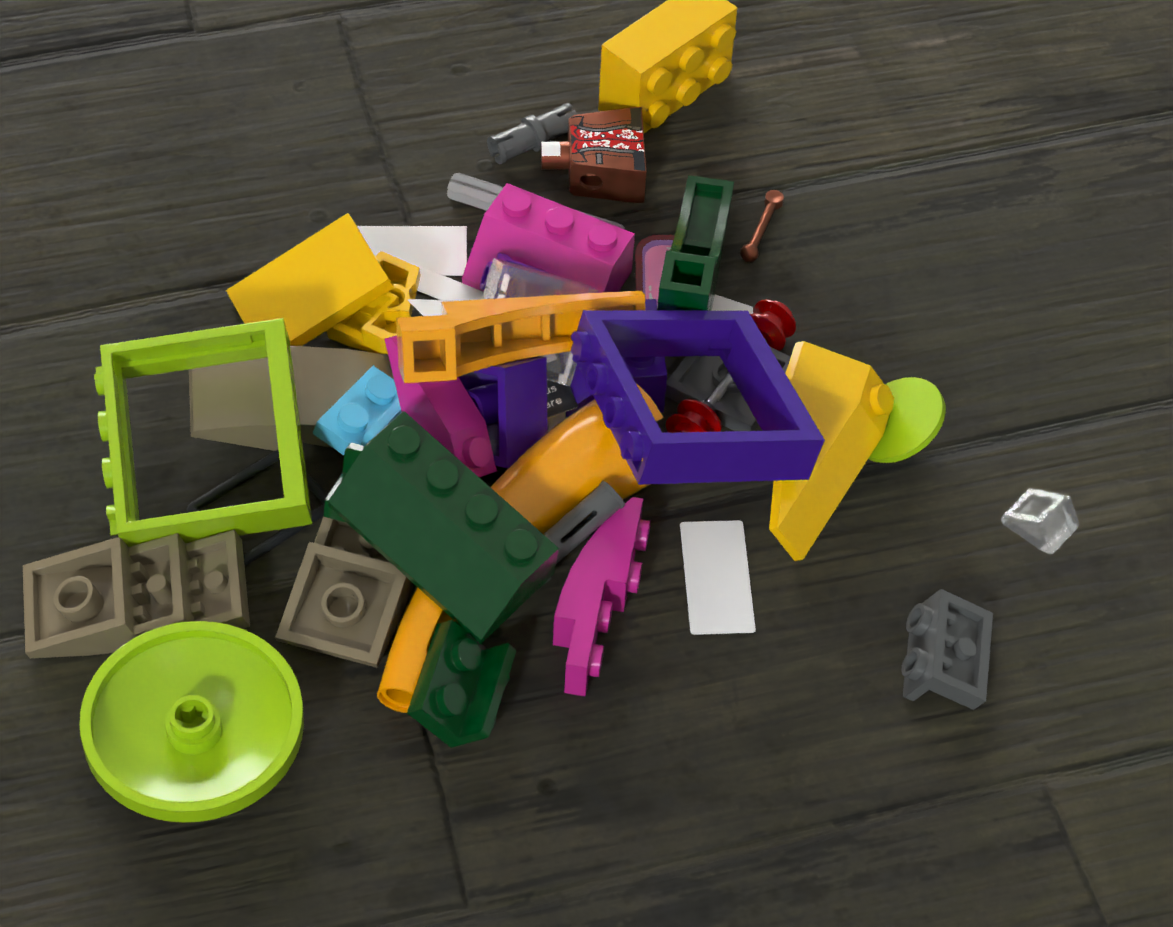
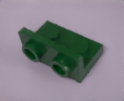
(460, 686)

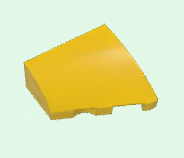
(377, 320)

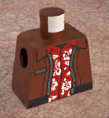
(602, 155)

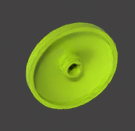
(192, 721)

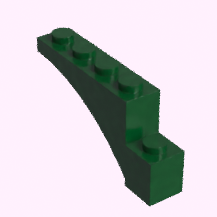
(697, 247)

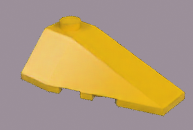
(851, 414)

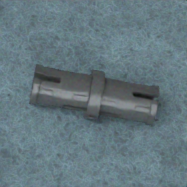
(530, 133)

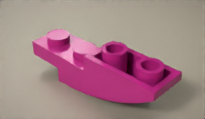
(595, 588)

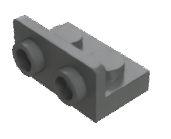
(948, 650)

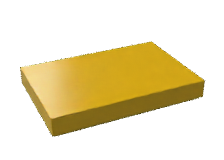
(314, 283)

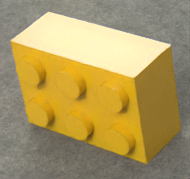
(668, 58)

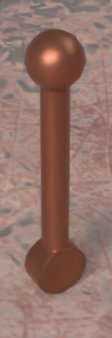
(773, 201)

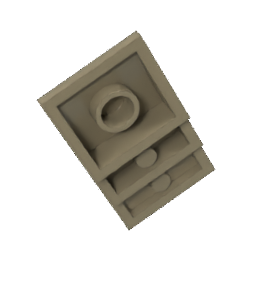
(236, 402)
(114, 592)
(344, 597)

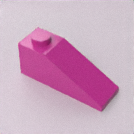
(447, 415)

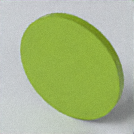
(913, 421)

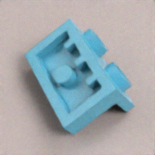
(360, 412)

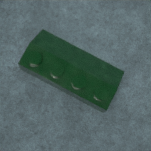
(443, 527)

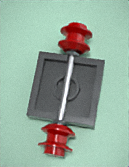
(706, 388)

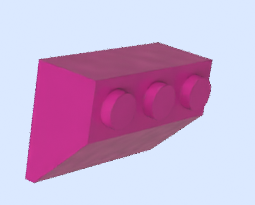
(552, 240)

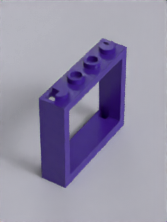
(788, 437)

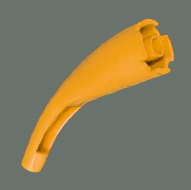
(542, 488)

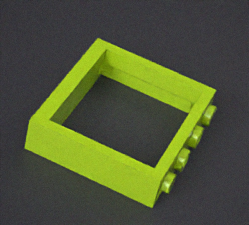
(192, 351)

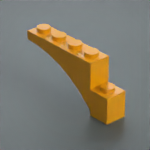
(495, 332)

